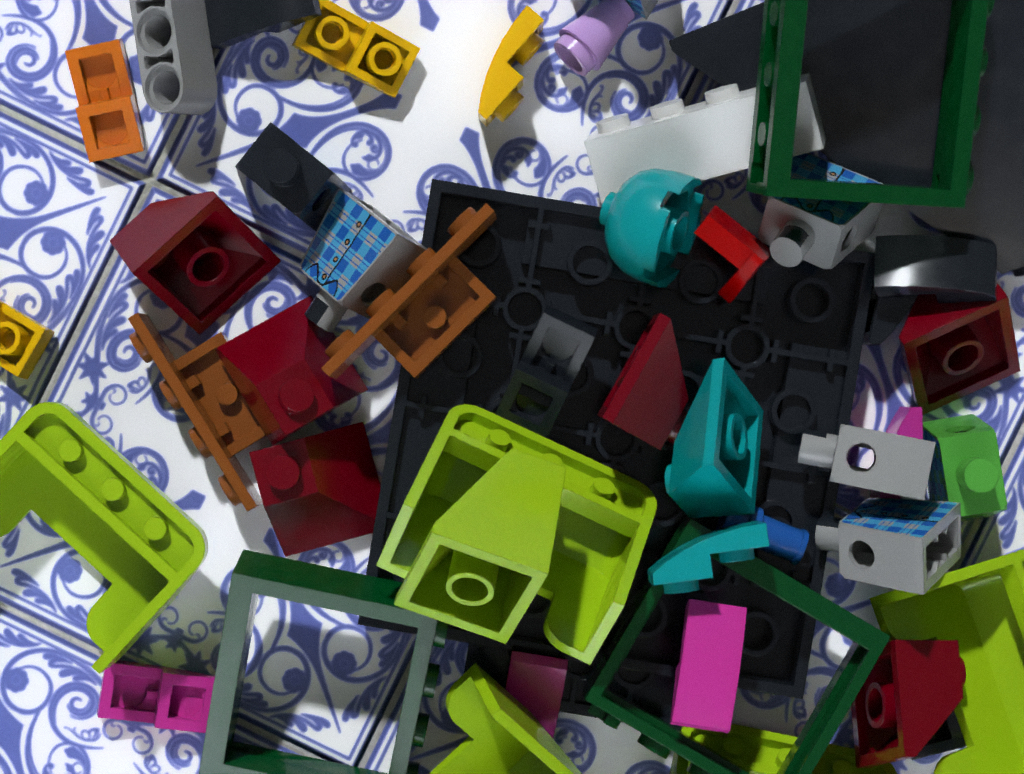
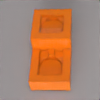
(105, 100)

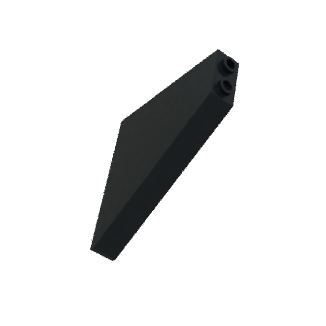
(880, 100)

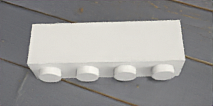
(692, 139)

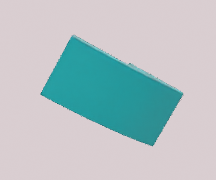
(692, 561)

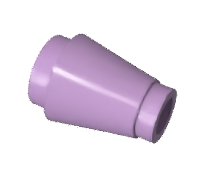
(592, 36)

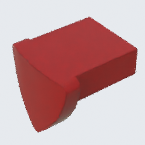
(736, 246)

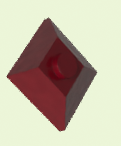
(194, 256)
(957, 348)
(282, 374)
(650, 388)
(319, 488)
(906, 699)

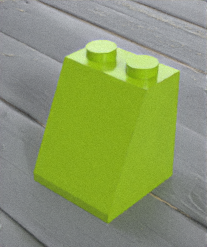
(489, 549)

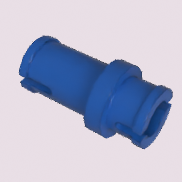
(784, 539)

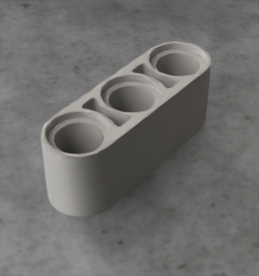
(174, 55)

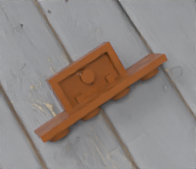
(427, 310)
(212, 402)

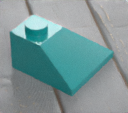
(717, 448)

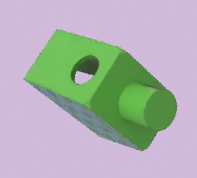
(966, 466)

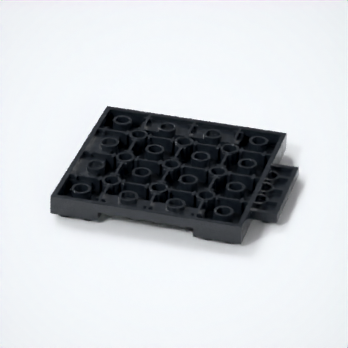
(785, 335)

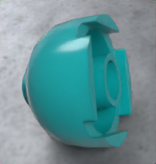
(651, 223)

